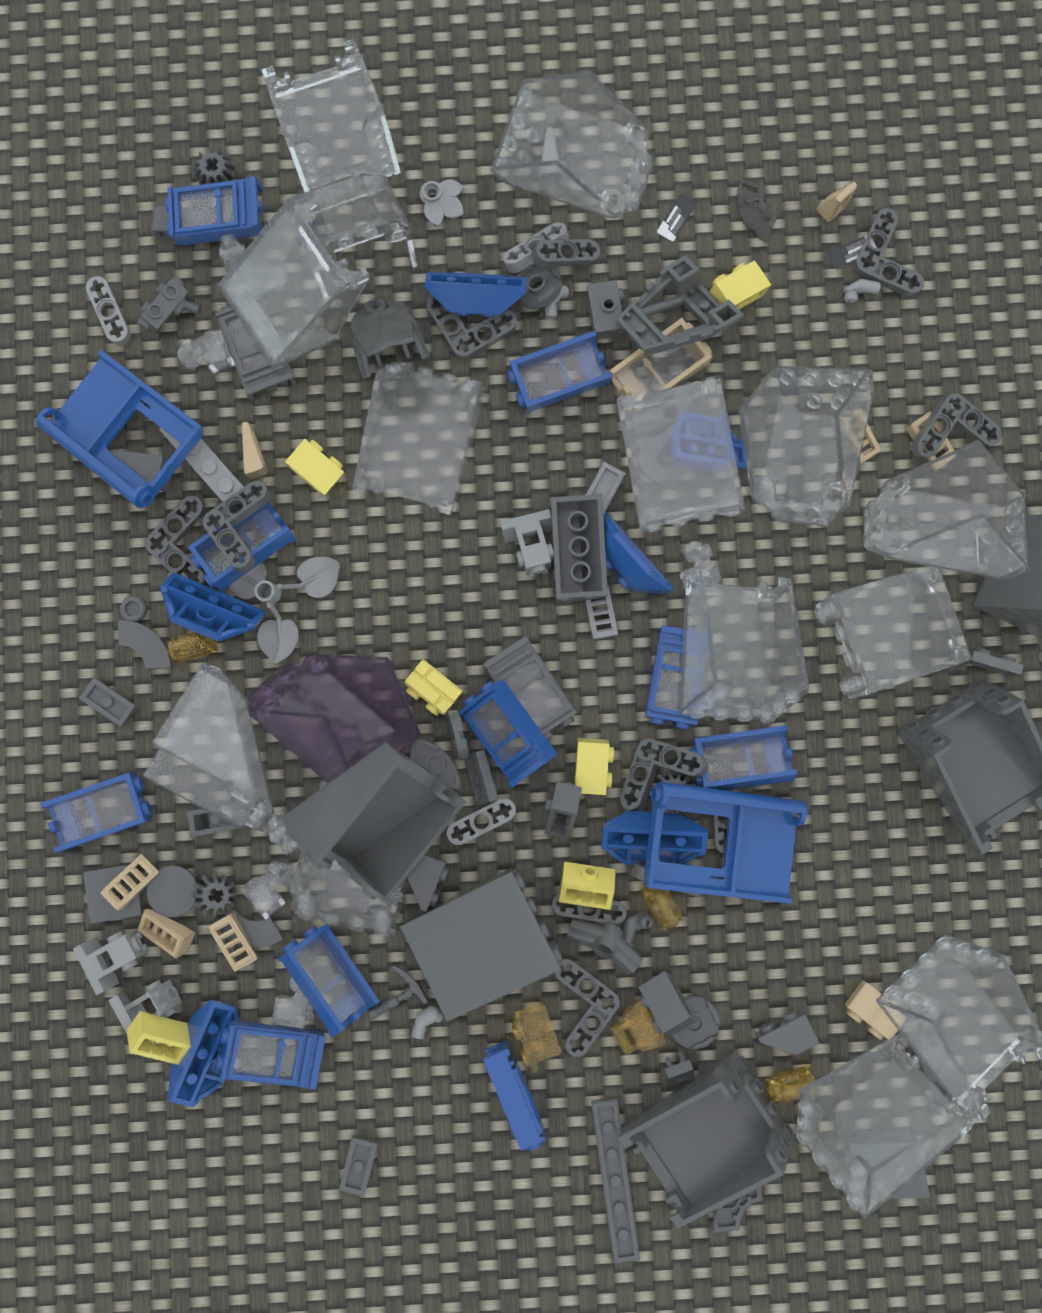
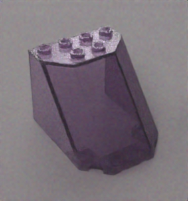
(335, 710)

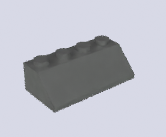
(579, 547)

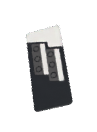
(676, 217)
(848, 253)

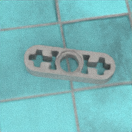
(520, 256)
(99, 304)
(461, 824)

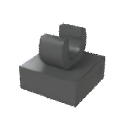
(680, 1072)

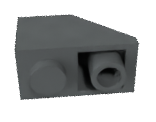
(425, 879)
(790, 1034)

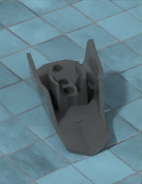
(382, 327)

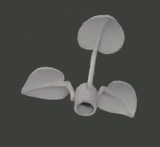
(280, 637)

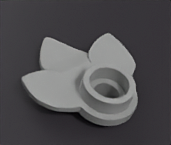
(445, 201)

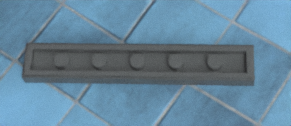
(615, 1180)

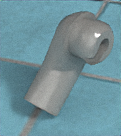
(860, 286)
(551, 309)
(424, 1018)

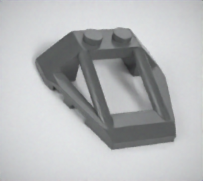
(690, 293)

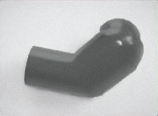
(634, 923)

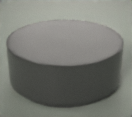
(133, 609)

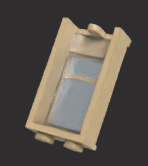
(661, 370)

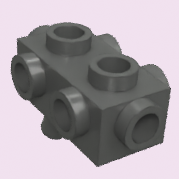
(169, 300)

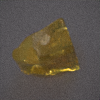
(190, 647)
(662, 907)
(640, 1026)
(787, 1085)

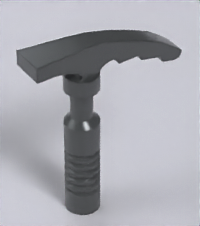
(395, 1000)

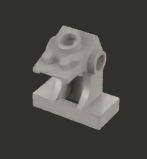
(535, 556)
(123, 952)
(163, 997)

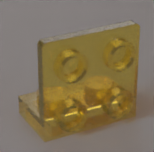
(537, 1035)

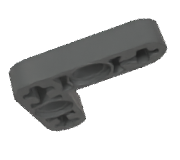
(879, 263)
(463, 335)
(954, 417)
(228, 520)
(169, 546)
(651, 763)
(594, 1009)

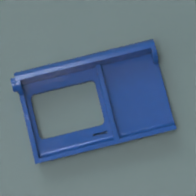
(98, 414)
(756, 843)

